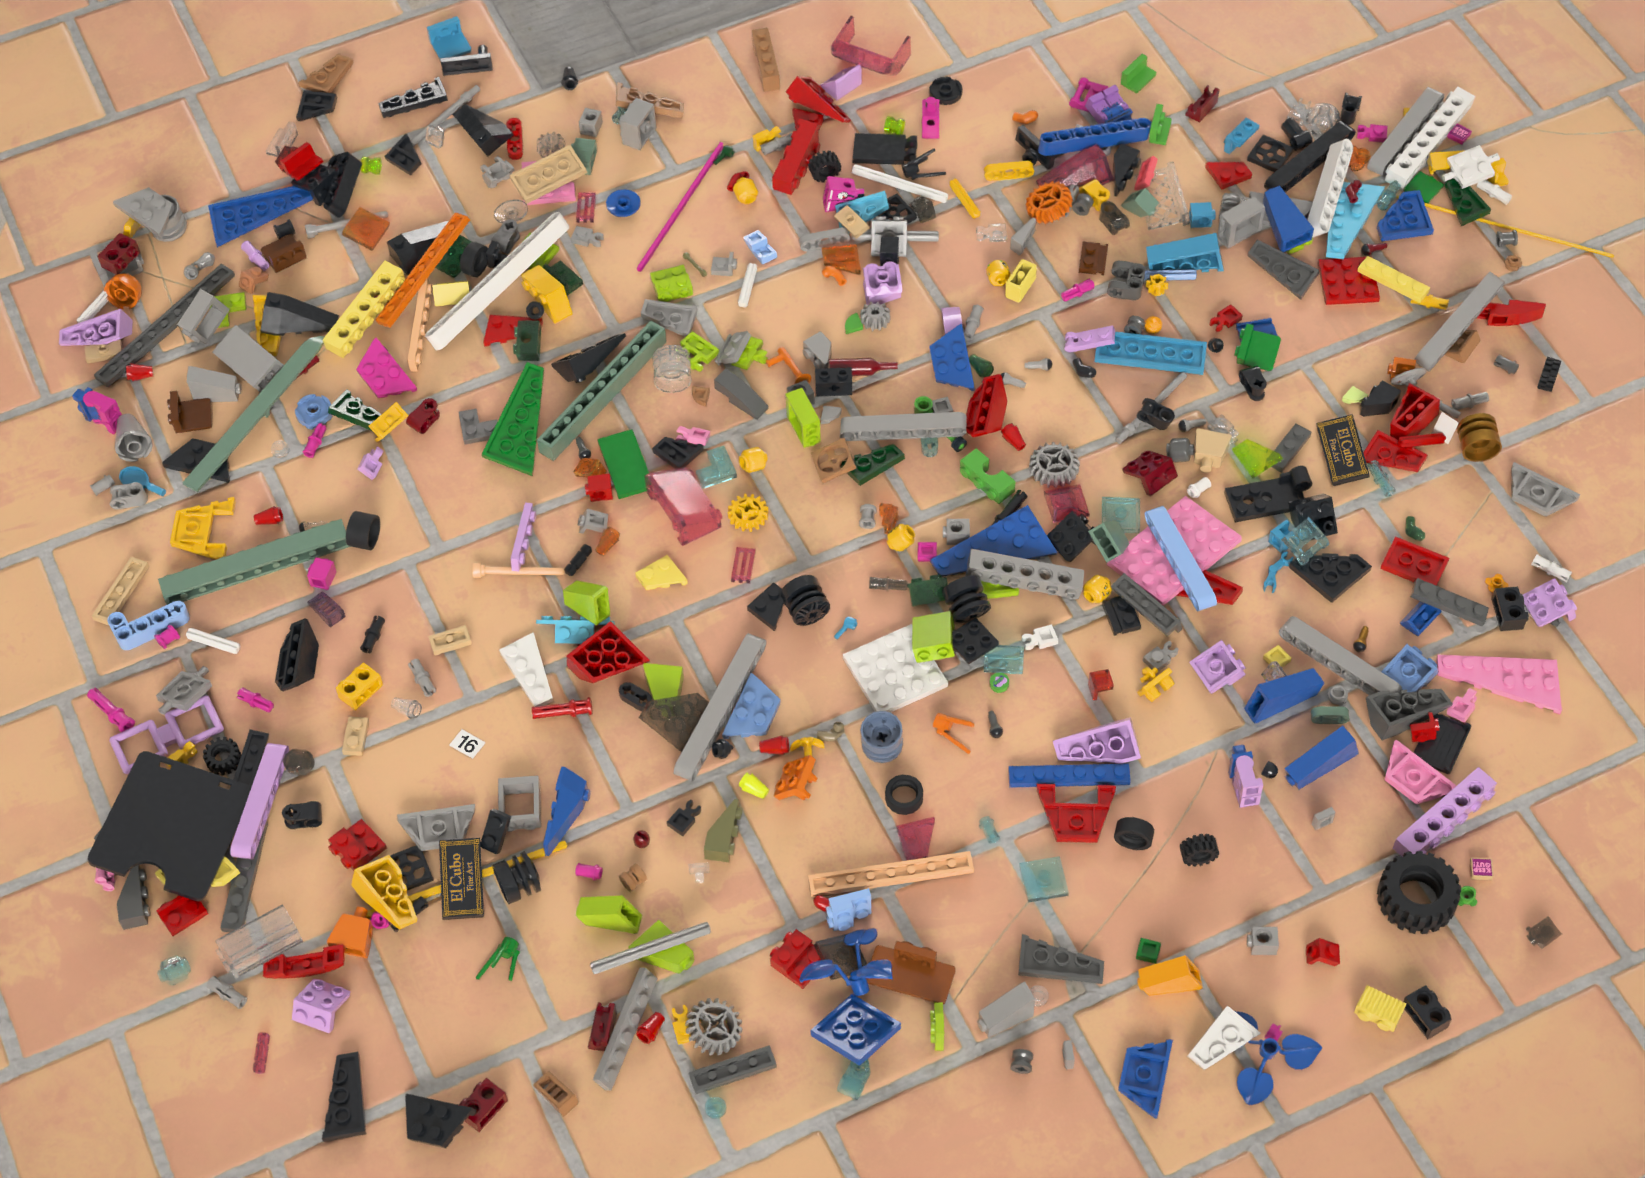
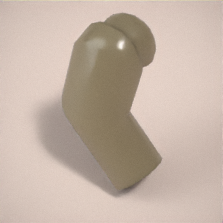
(833, 734)

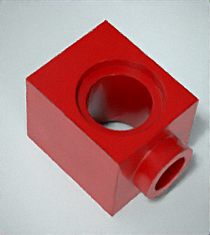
(599, 487)

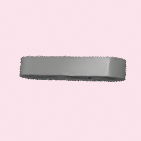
(813, 241)

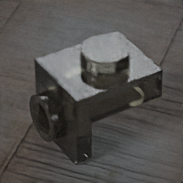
(923, 208)
(1543, 933)

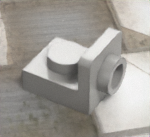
(724, 266)
(592, 520)

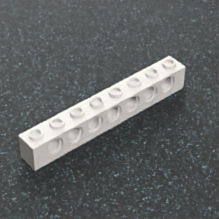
(1430, 137)

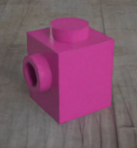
(321, 573)

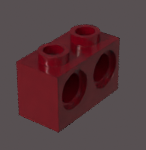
(118, 254)
(487, 1107)

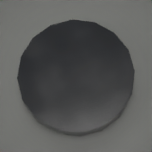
(946, 90)

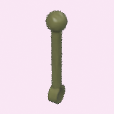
(686, 256)

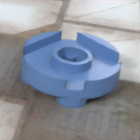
(318, 403)

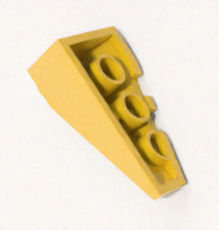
(383, 889)

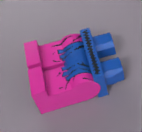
(98, 408)

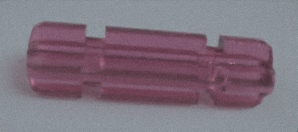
(261, 1053)

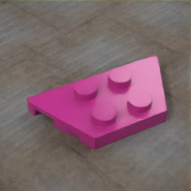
(383, 372)

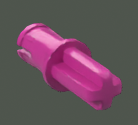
(1078, 290)
(314, 440)
(255, 700)

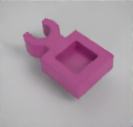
(1375, 133)

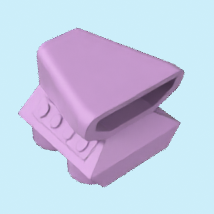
(882, 283)

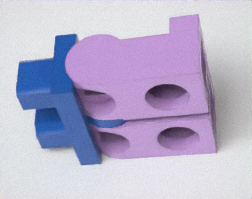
(1246, 786)

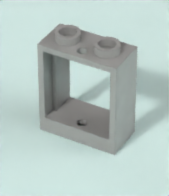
(1233, 225)
(196, 312)
(521, 785)

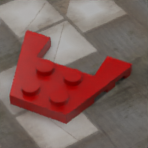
(1076, 820)

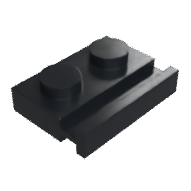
(1121, 616)

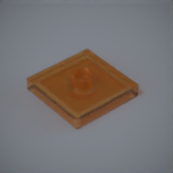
(365, 228)

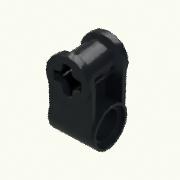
(1350, 107)
(1253, 382)
(1155, 414)
(303, 815)

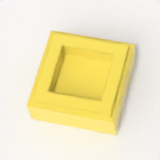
(1277, 654)

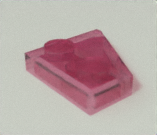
(916, 838)

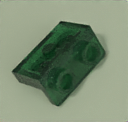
(565, 276)

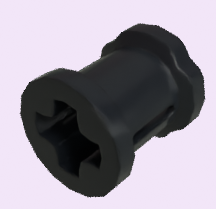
(284, 229)

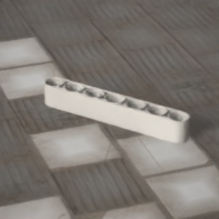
(1330, 186)

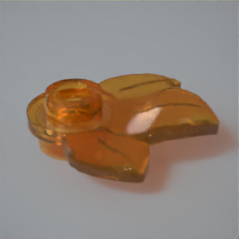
(1359, 158)

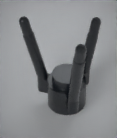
(911, 168)

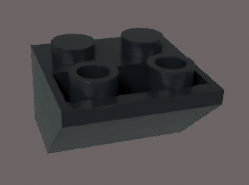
(1318, 509)

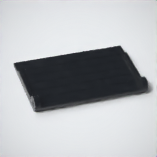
(1444, 750)

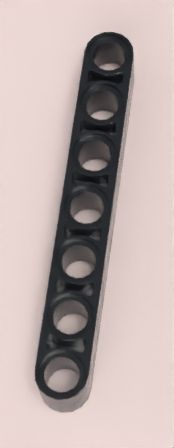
(1309, 158)

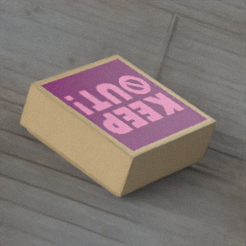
(1481, 868)

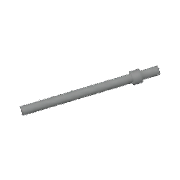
(466, 97)
(1131, 427)

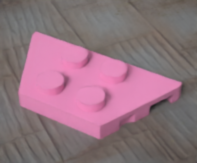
(1414, 776)

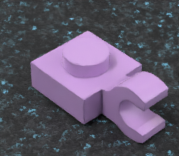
(369, 464)

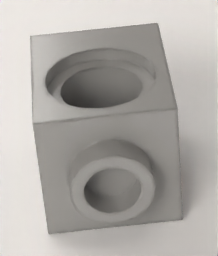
(590, 122)
(961, 526)
(1269, 934)

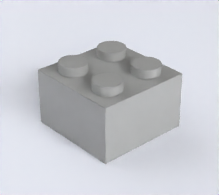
(637, 123)

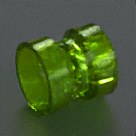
(894, 126)
(371, 165)

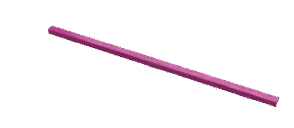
(648, 255)

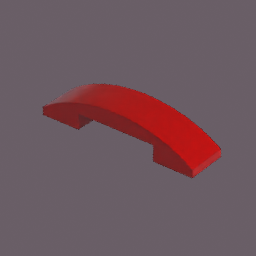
(305, 965)

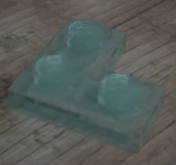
(720, 469)

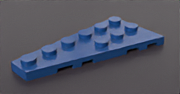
(242, 215)
(1013, 536)

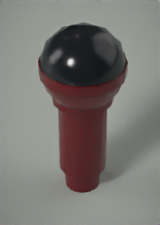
(1368, 249)

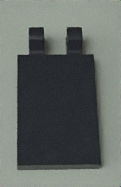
(883, 148)

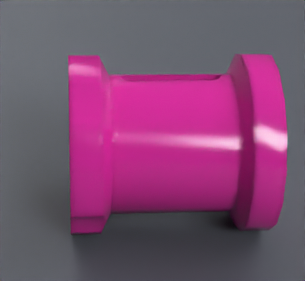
(167, 636)

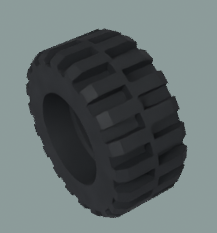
(1411, 914)

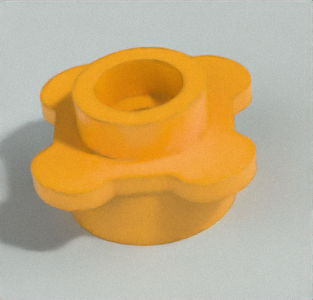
(1491, 582)

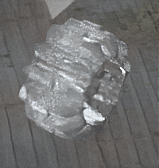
(549, 144)

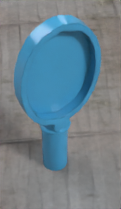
(135, 474)

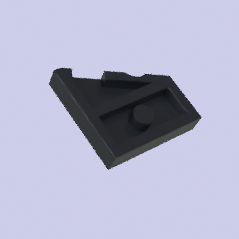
(404, 156)
(768, 606)

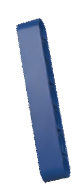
(1102, 134)

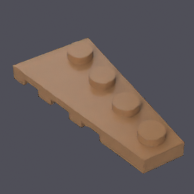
(662, 106)

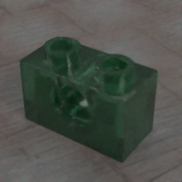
(527, 330)

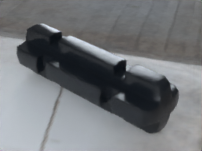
(578, 560)

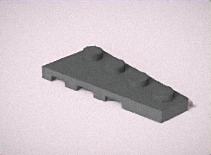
(1284, 268)
(1050, 962)

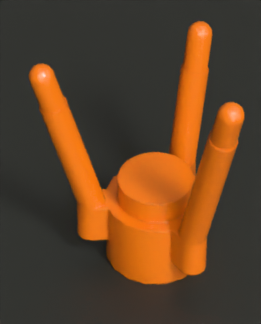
(945, 722)

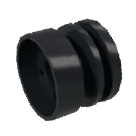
(966, 599)
(805, 600)
(516, 877)

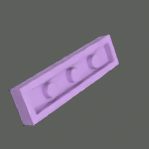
(522, 541)

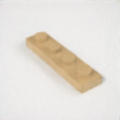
(121, 589)

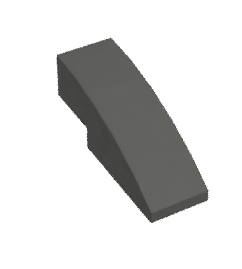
(740, 394)

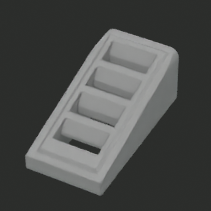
(1022, 237)

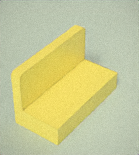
(450, 292)

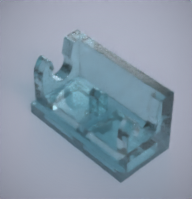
(1004, 660)

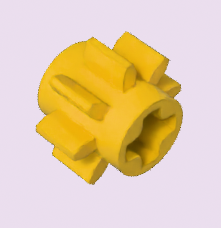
(1157, 285)

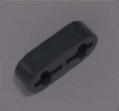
(636, 695)

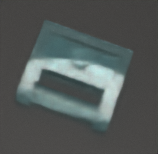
(1302, 535)

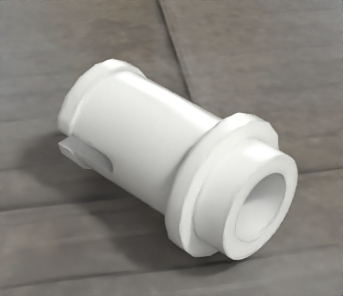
(1195, 489)

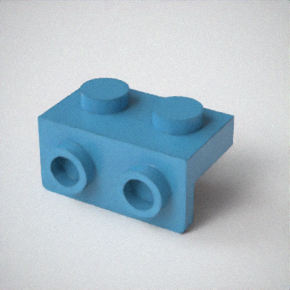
(1240, 135)

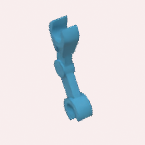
(1271, 580)

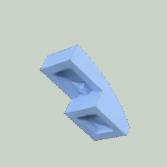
(759, 247)

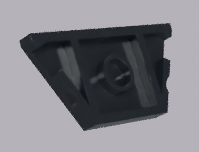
(190, 455)
(434, 1120)

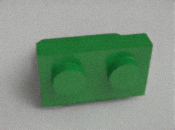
(1257, 348)

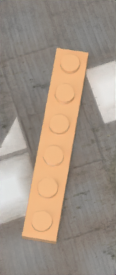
(419, 326)

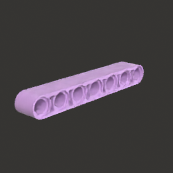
(259, 802)

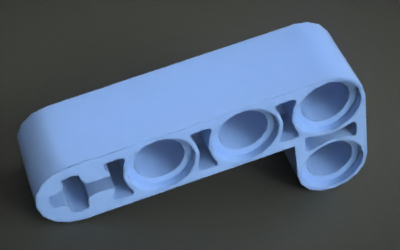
(144, 628)

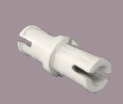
(1494, 191)
(1551, 568)

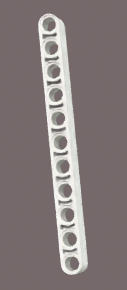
(497, 281)

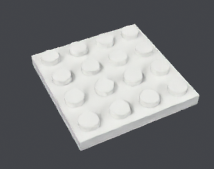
(890, 672)

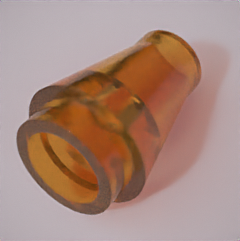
(607, 541)

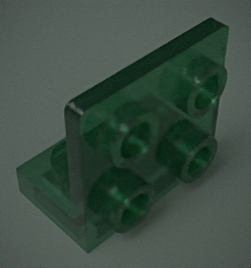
(451, 260)

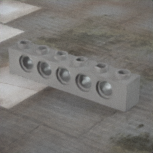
(1038, 575)

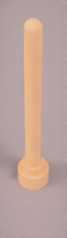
(480, 570)

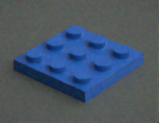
(855, 1029)

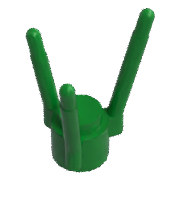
(506, 949)

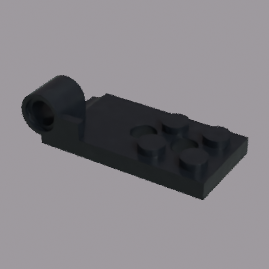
(1280, 491)

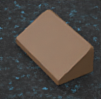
(1464, 346)

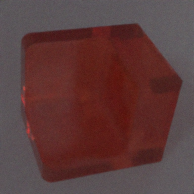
(1099, 682)

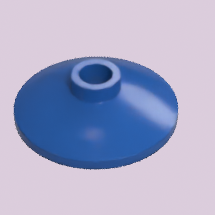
(623, 203)

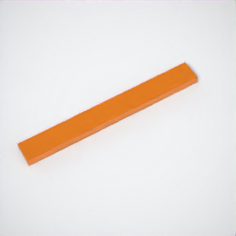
(422, 270)

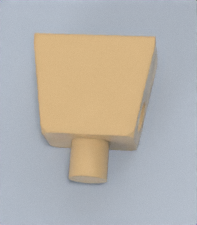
(1210, 448)

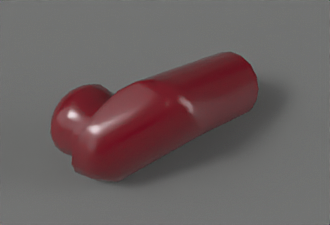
(1352, 189)

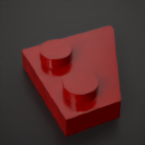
(1228, 173)

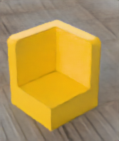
(1499, 178)

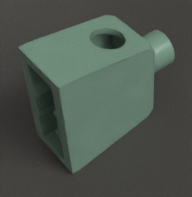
(1109, 539)

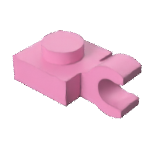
(693, 435)
(1463, 706)

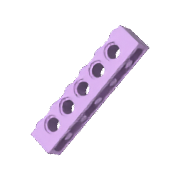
(1476, 782)

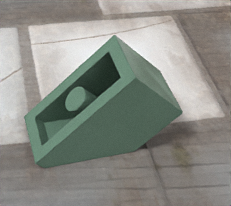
(1140, 203)

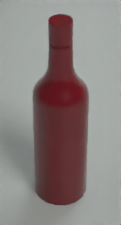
(862, 366)

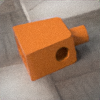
(354, 932)

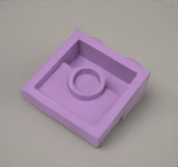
(1218, 667)

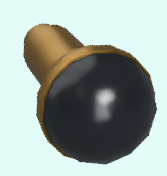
(1360, 644)

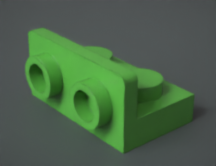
(1160, 126)

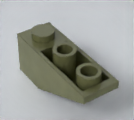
(720, 836)

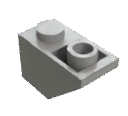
(818, 350)

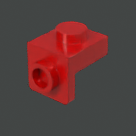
(1424, 731)
(1323, 951)

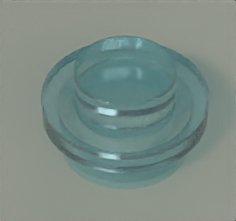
(715, 1107)

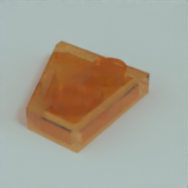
(842, 258)

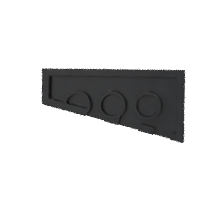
(346, 1101)

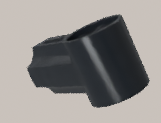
(1298, 137)

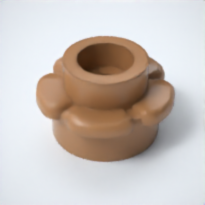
(1513, 262)

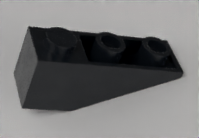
(1124, 163)

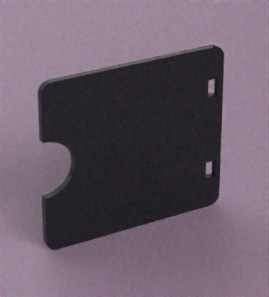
(173, 822)

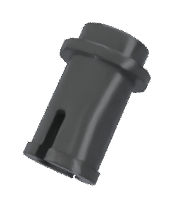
(1506, 364)

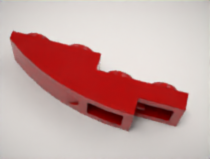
(1514, 313)

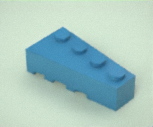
(1191, 253)

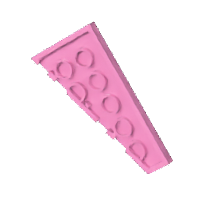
(1513, 678)

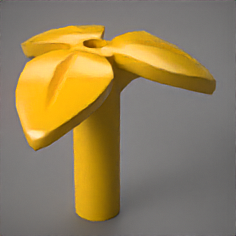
(807, 743)

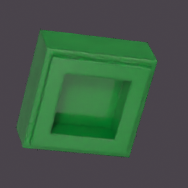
(1148, 950)

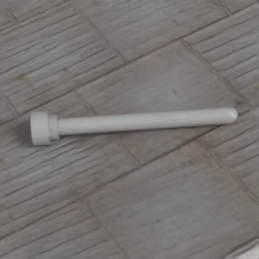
(313, 230)

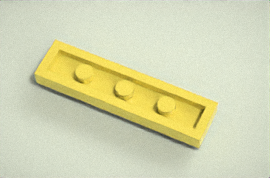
(1393, 279)

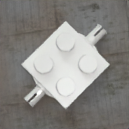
(1470, 167)

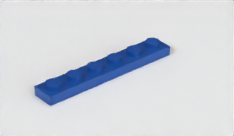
(1069, 775)

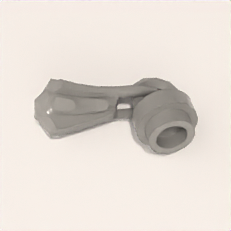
(204, 261)

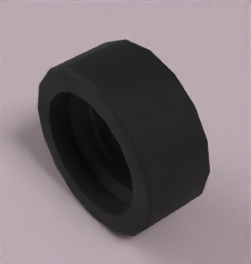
(473, 259)
(908, 781)
(1134, 833)

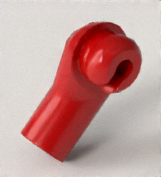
(821, 902)

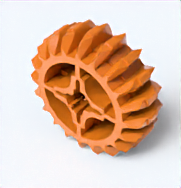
(1049, 202)

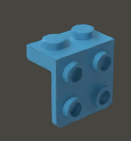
(448, 38)

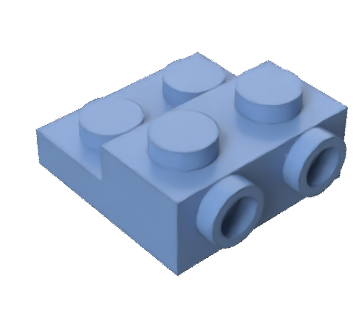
(1411, 669)

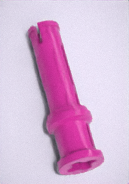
(115, 714)

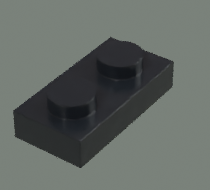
(495, 831)

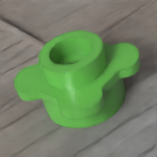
(1471, 893)

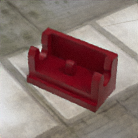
(1203, 105)
(602, 1026)

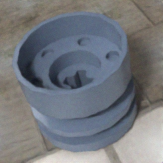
(884, 727)

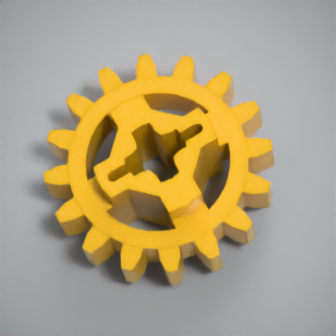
(747, 512)

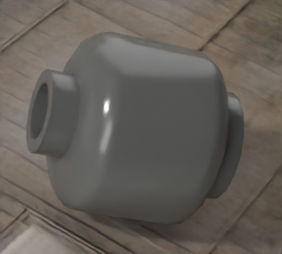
(1180, 449)

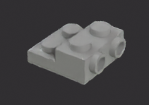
(890, 228)

